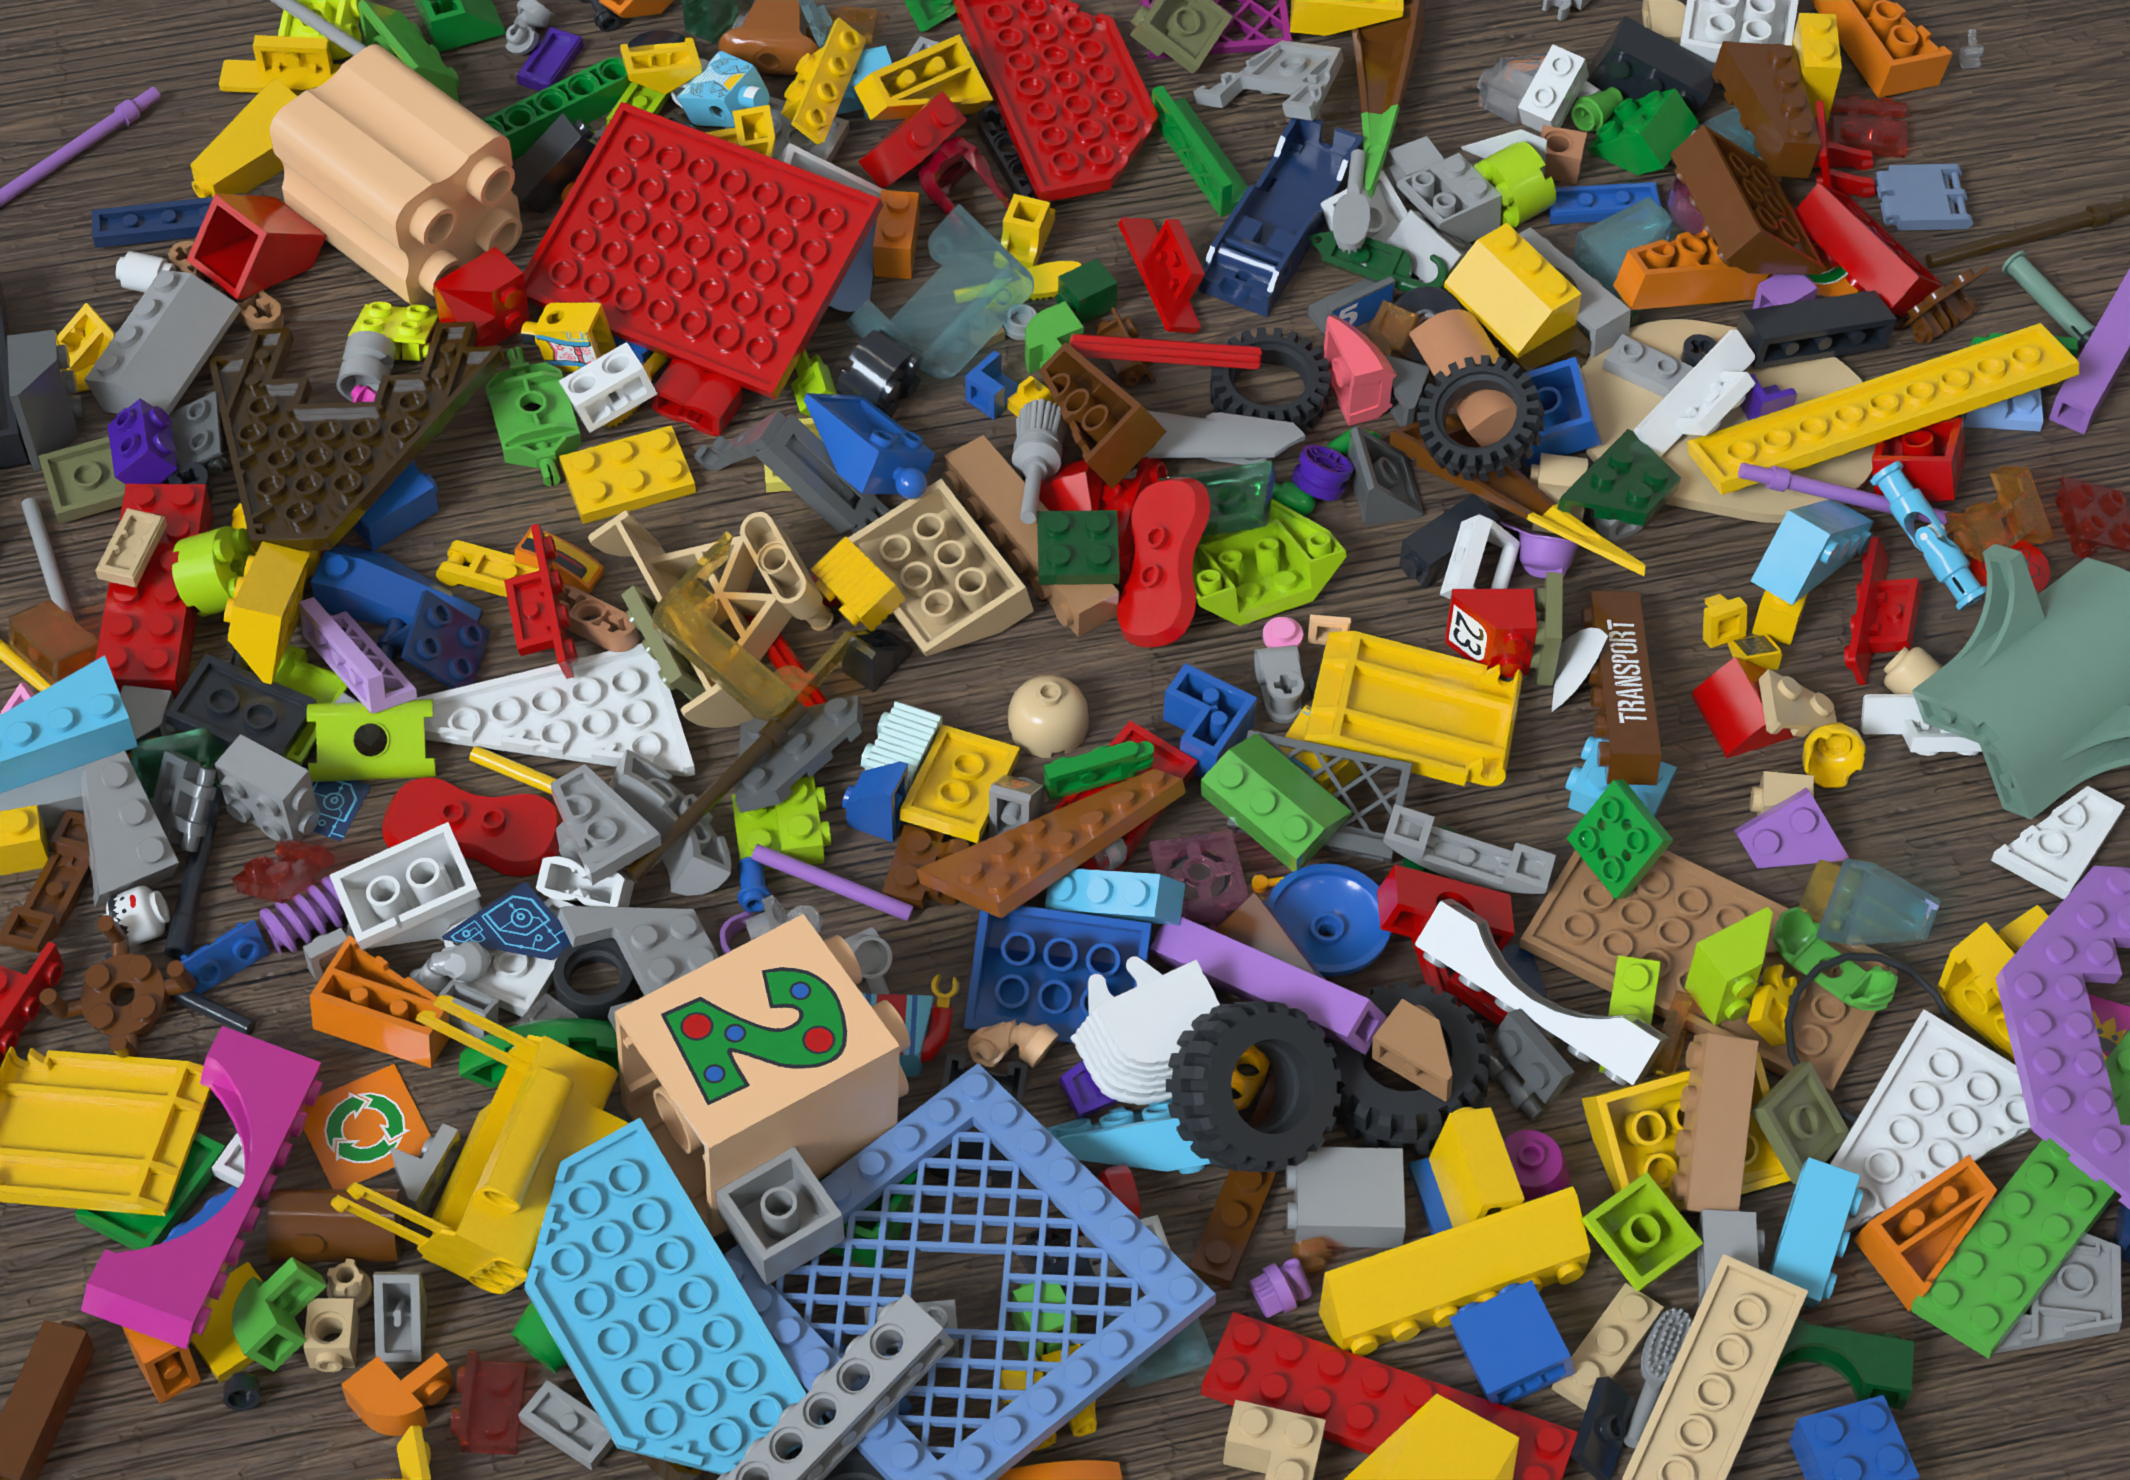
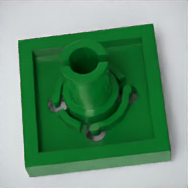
(1640, 838)

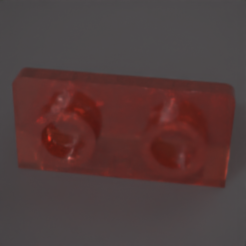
(489, 1405)

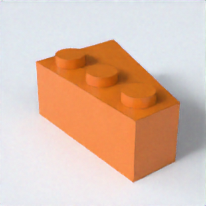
(1924, 1229)

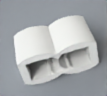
(568, 880)

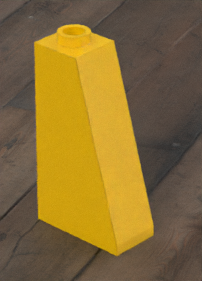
(244, 150)

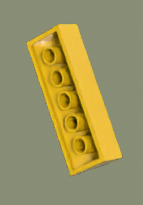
(1437, 1275)

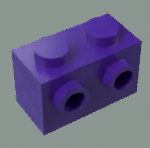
(142, 444)

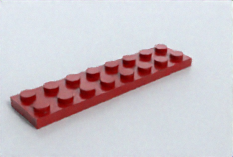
(1358, 1395)

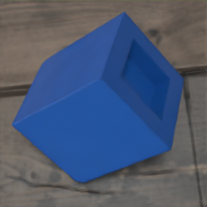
(988, 387)

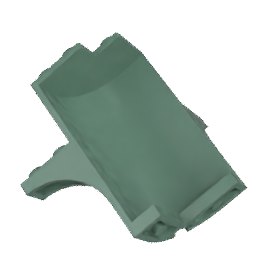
(2041, 680)

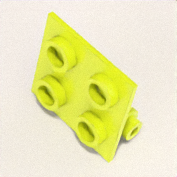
(400, 324)

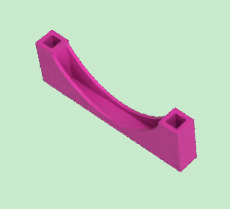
(170, 1284)

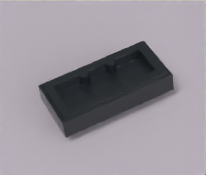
(1603, 1428)

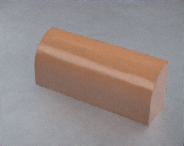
(1451, 338)

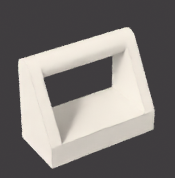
(1469, 552)

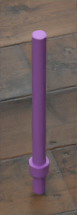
(124, 113)
(1780, 479)

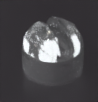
(1111, 856)

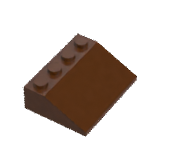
(1743, 207)

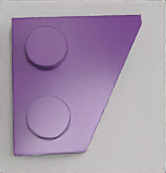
(1791, 834)

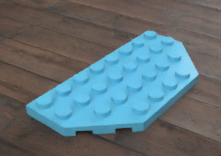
(654, 1311)

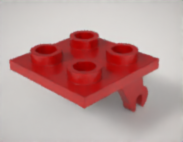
(1838, 155)

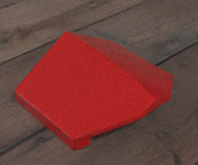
(1072, 488)

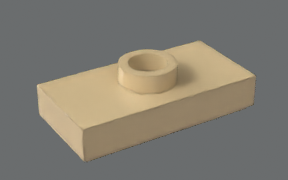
(131, 547)

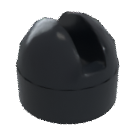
(241, 1391)

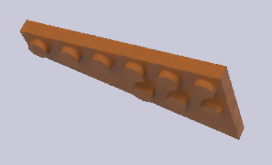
(1030, 857)

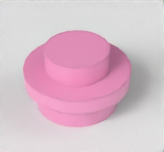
(1282, 632)

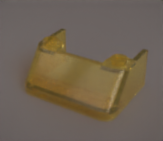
(686, 624)

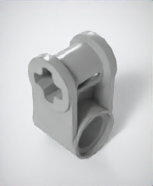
(1280, 681)

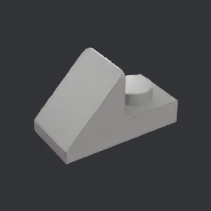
(425, 1176)

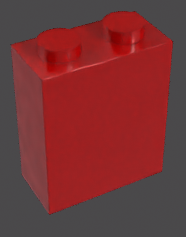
(912, 140)

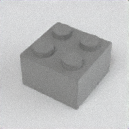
(780, 1215)

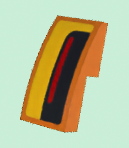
(574, 564)

